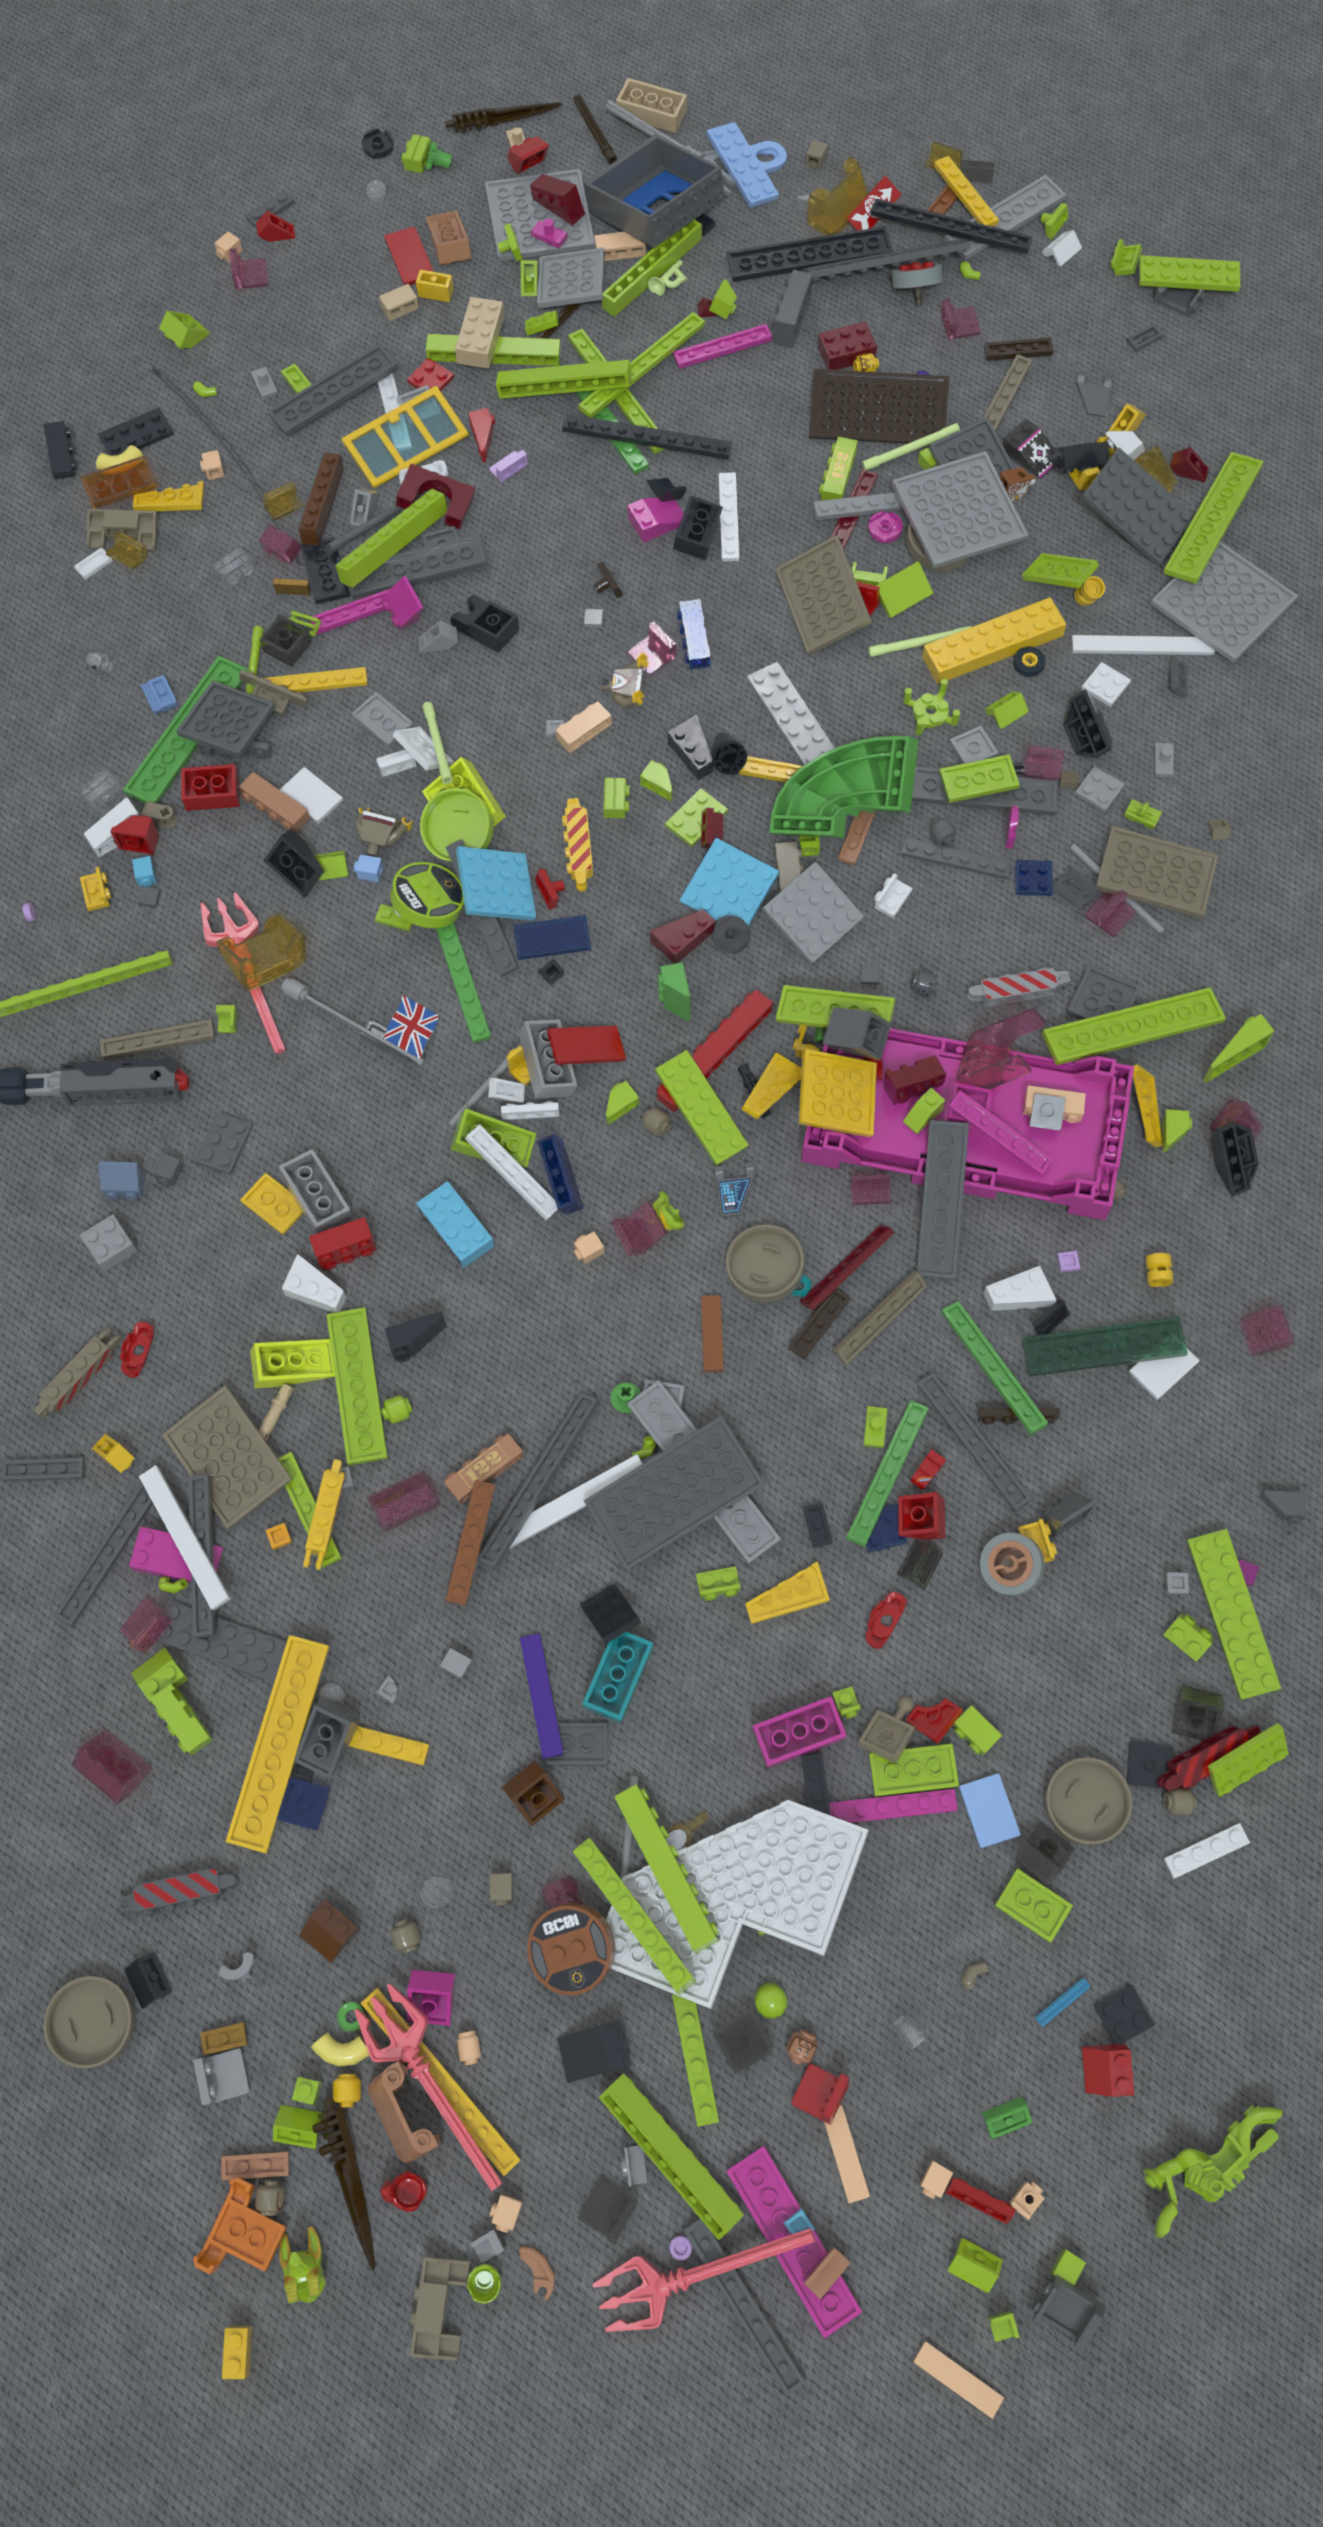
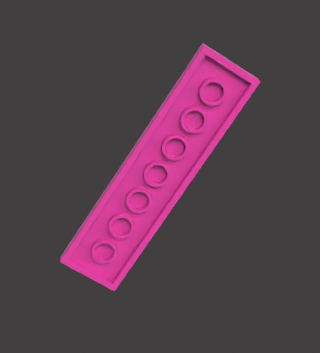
(770, 2206)

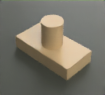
(515, 136)

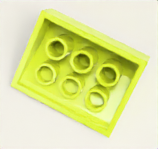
(467, 777)

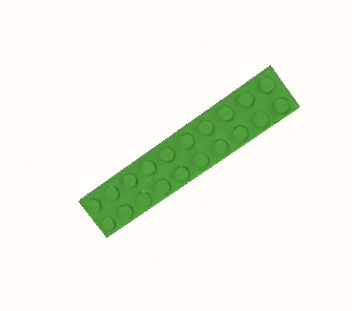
(171, 750)

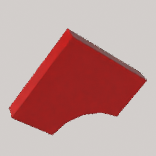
(934, 1720)

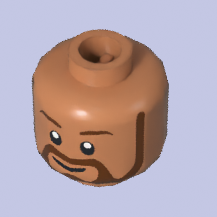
(802, 2047)

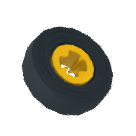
(1022, 665)

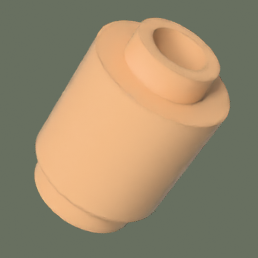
(468, 2048)

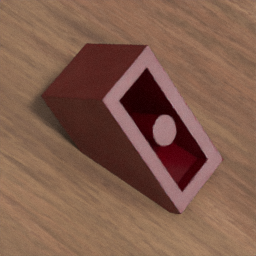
(1189, 465)

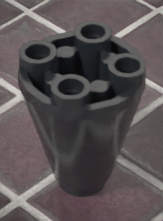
(728, 754)

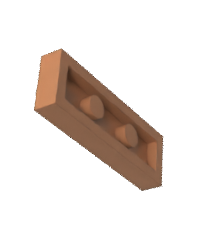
(255, 2165)

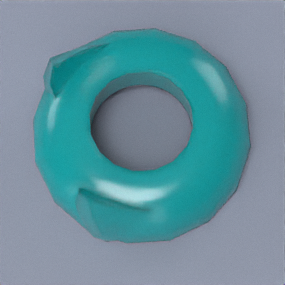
(807, 1286)

